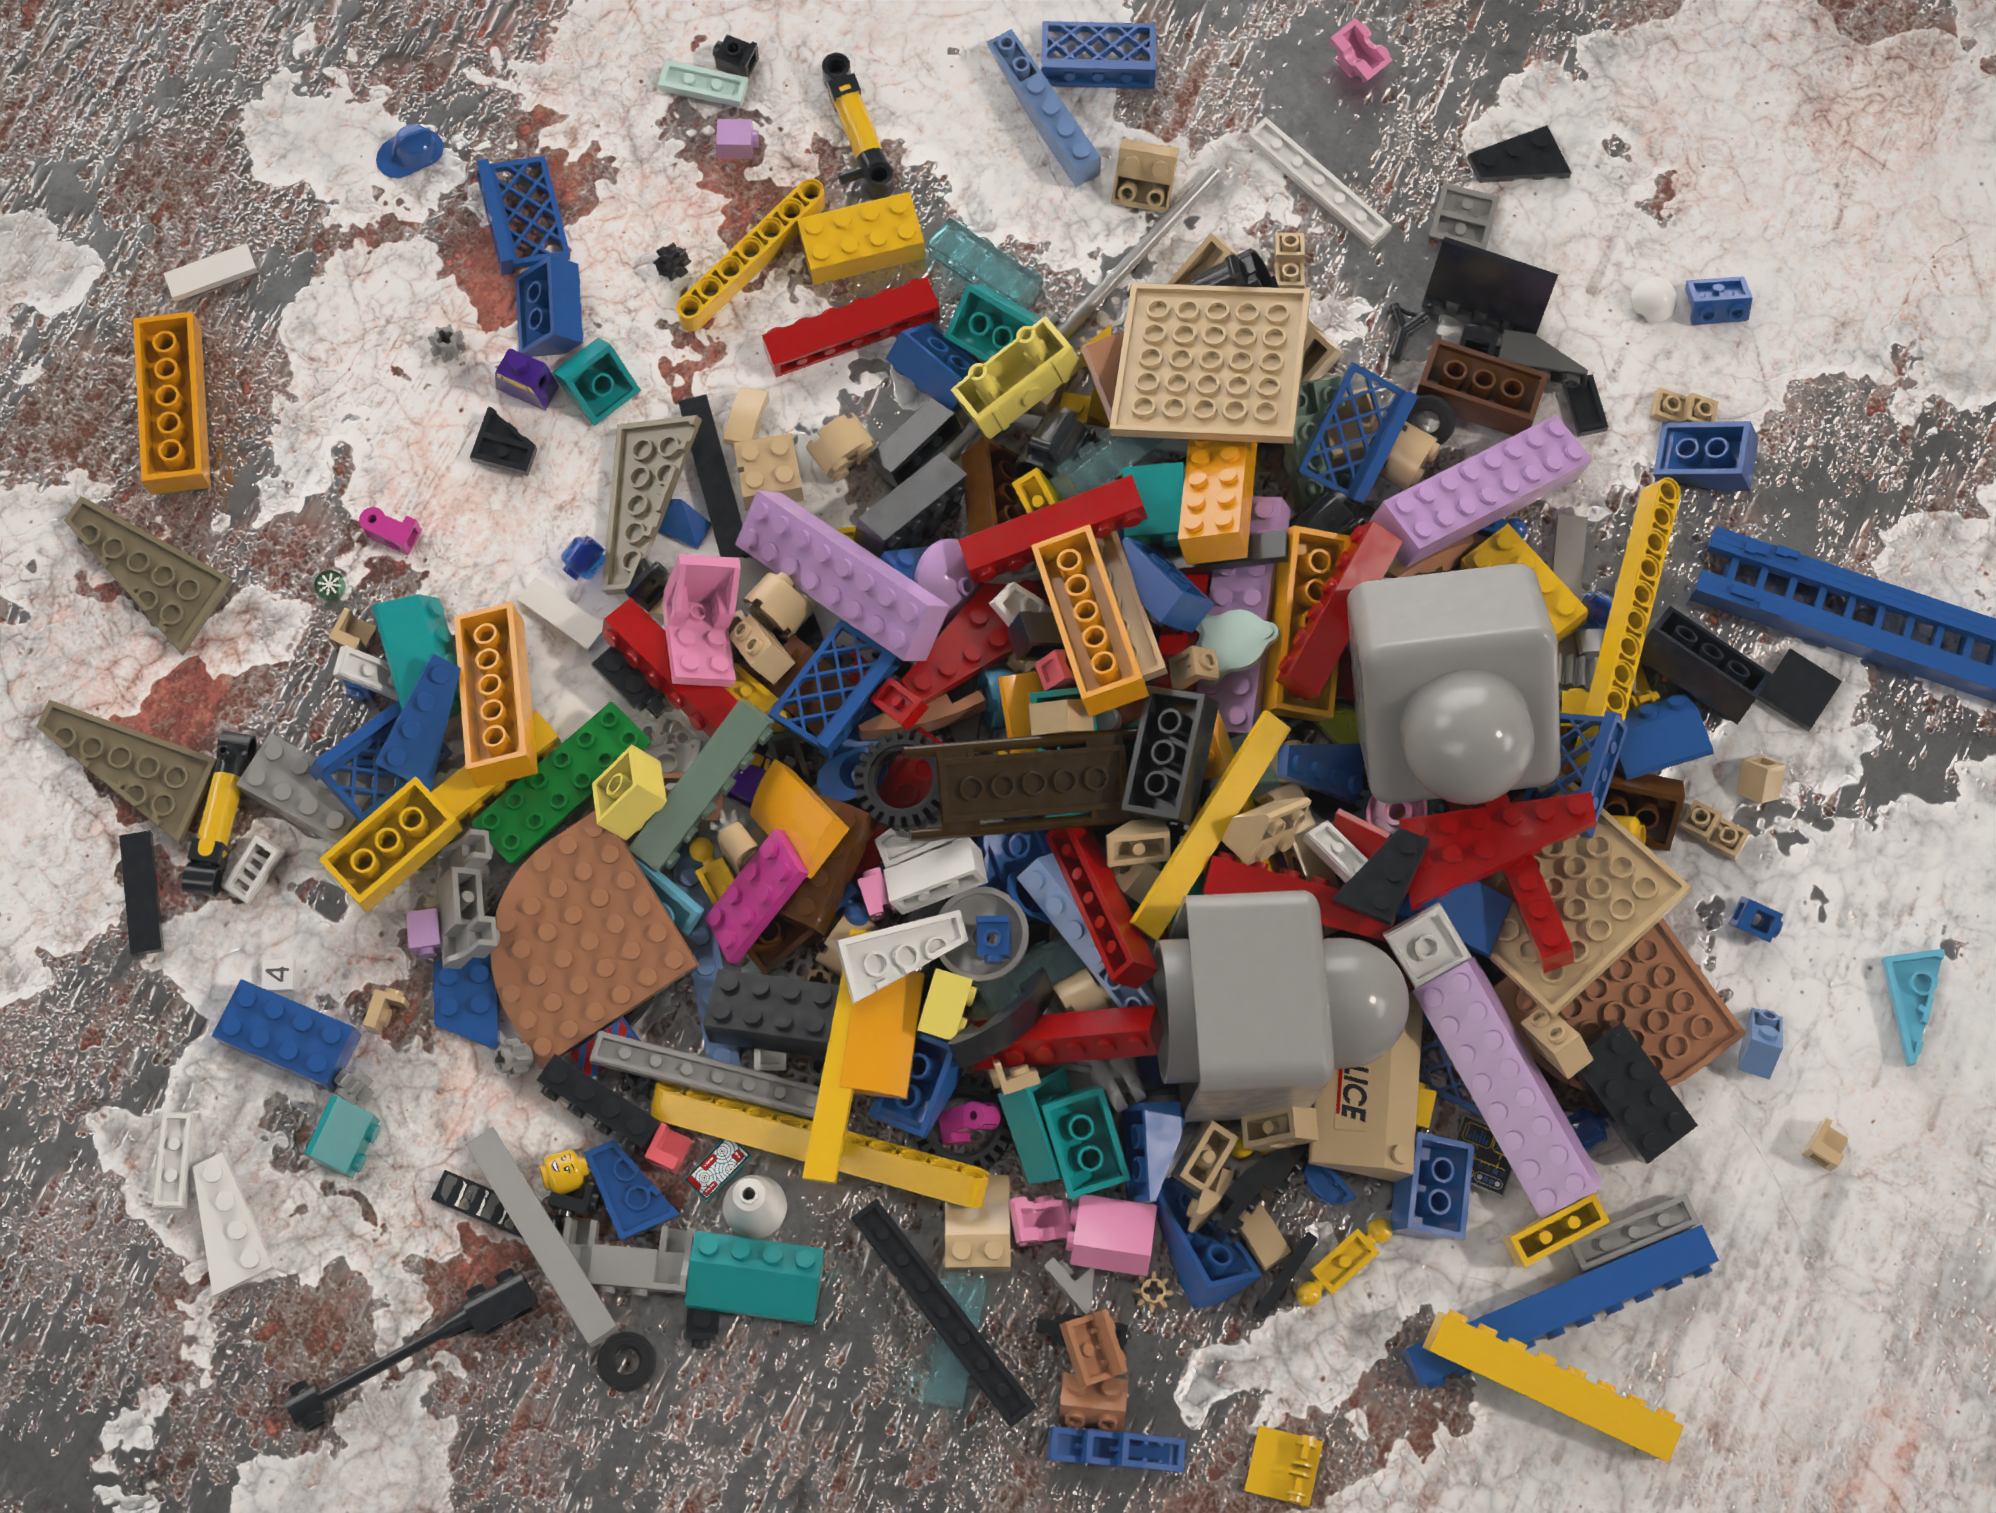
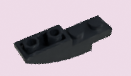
(1256, 1184)

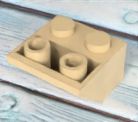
(1145, 175)
(1266, 829)

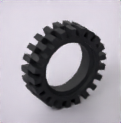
(867, 789)
(1000, 1136)

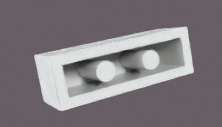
(935, 875)

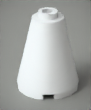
(757, 1216)

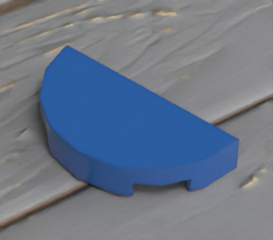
(1327, 1185)

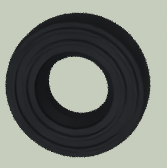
(1441, 409)
(640, 1376)

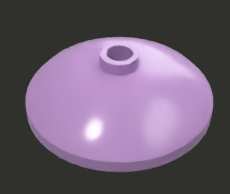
(946, 576)

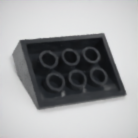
(1488, 289)

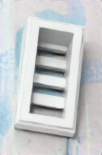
(244, 863)

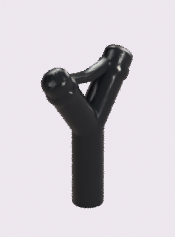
(1404, 328)

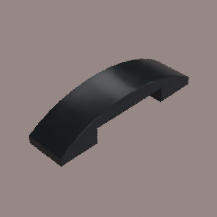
(1007, 1026)

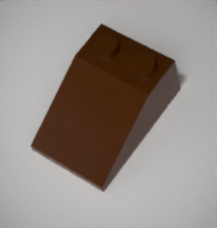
(801, 654)
(782, 942)

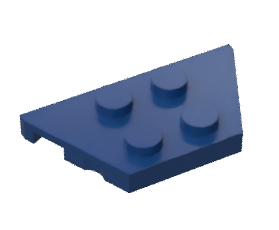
(1011, 853)
(467, 1001)

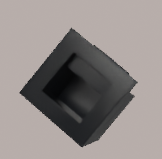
(735, 56)

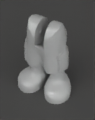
(1117, 1079)

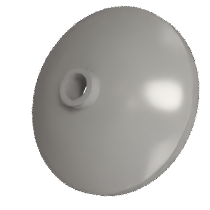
(985, 902)

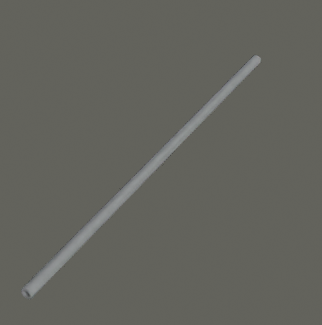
(1111, 281)

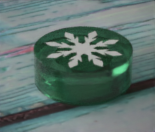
(330, 585)

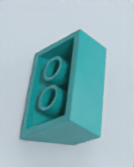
(986, 321)
(1029, 1126)
(1085, 1141)

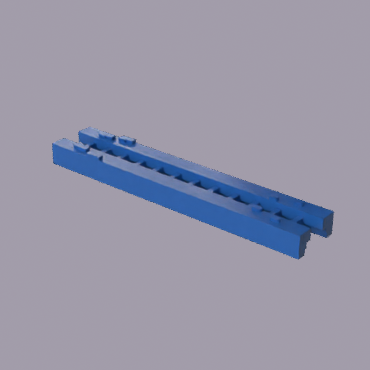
(1840, 630)

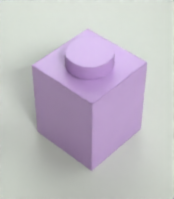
(736, 139)
(424, 933)

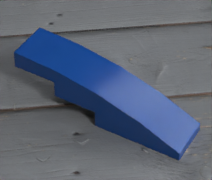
(1116, 1449)

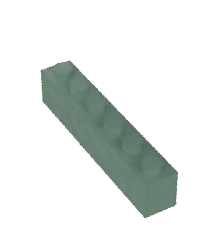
(702, 784)

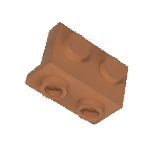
(1093, 1348)
(1095, 1405)

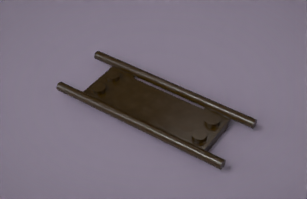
(1028, 783)

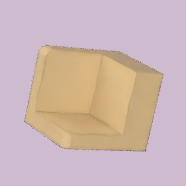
(351, 632)
(1760, 779)
(1826, 1146)

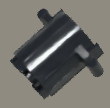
(1238, 270)
(1052, 443)
(1327, 514)

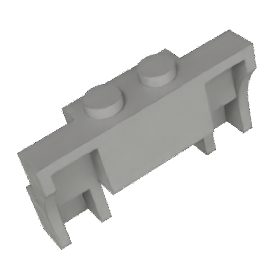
(463, 926)
(631, 1268)

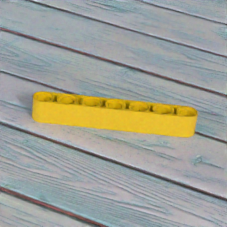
(745, 266)

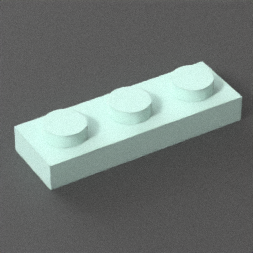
(703, 83)

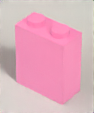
(1112, 1234)

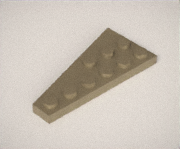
(643, 481)
(161, 579)
(147, 772)

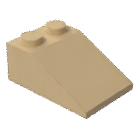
(980, 1237)

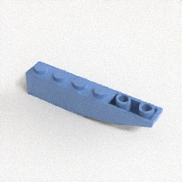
(1046, 109)
(1051, 893)

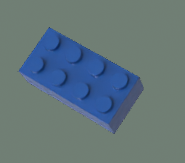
(286, 1035)

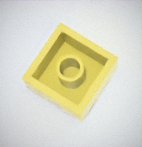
(629, 792)
(946, 1005)

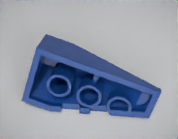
(1203, 1266)

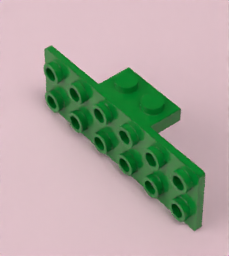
(562, 784)

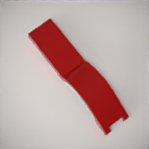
(893, 699)

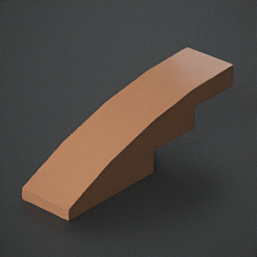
(1439, 561)
(938, 715)

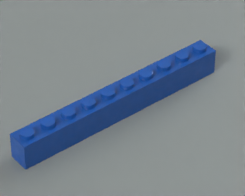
(1580, 1299)

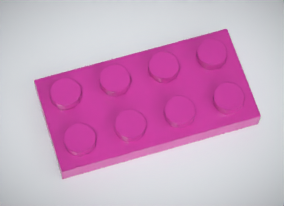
(756, 895)

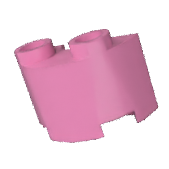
(1357, 52)
(875, 894)
(1039, 1221)

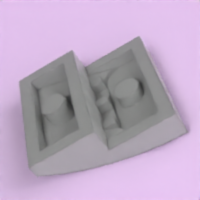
(1464, 215)

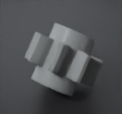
(439, 342)
(513, 1058)
(353, 1086)

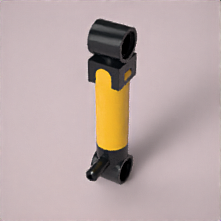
(848, 103)
(209, 850)

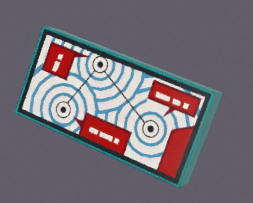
(717, 1169)

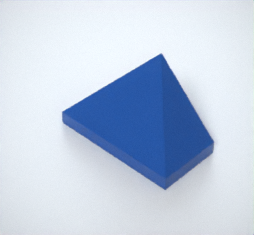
(684, 524)

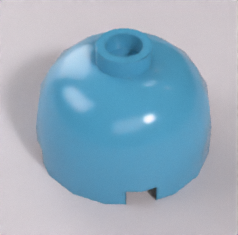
(988, 681)

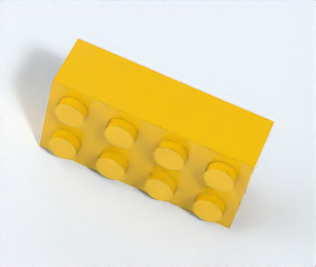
(861, 238)
(1509, 548)
(390, 844)

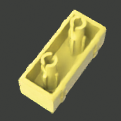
(1016, 377)

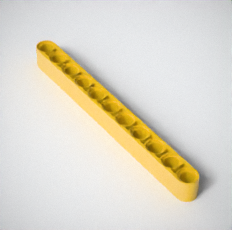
(1632, 604)
(791, 1136)

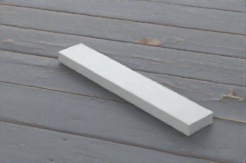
(1318, 182)

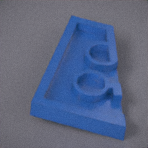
(627, 1193)

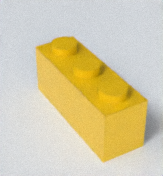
(1555, 1230)

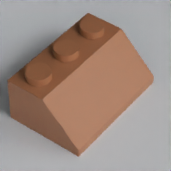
(1103, 364)

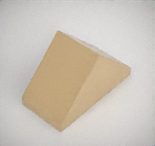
(1059, 717)

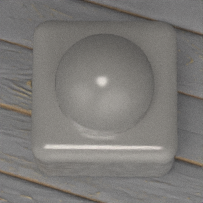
(1455, 684)
(1266, 1005)

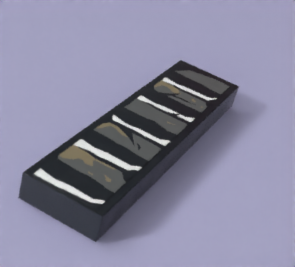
(476, 1202)

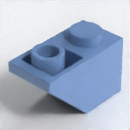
(1762, 1043)

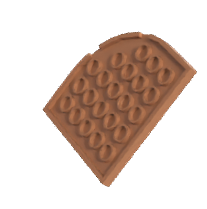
(581, 940)
(1656, 996)

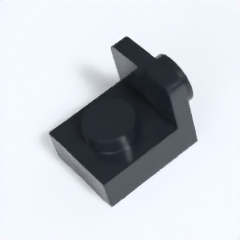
(649, 585)
(702, 1328)

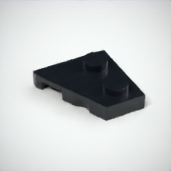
(502, 446)

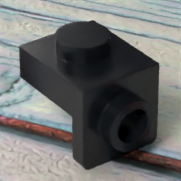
(1480, 340)
(569, 1206)

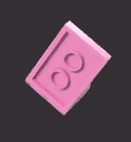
(697, 617)

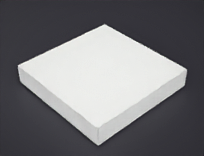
(1427, 945)

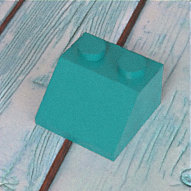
(596, 380)
(343, 1137)

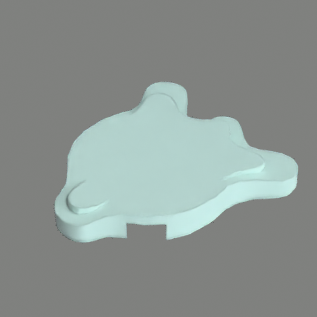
(1237, 638)

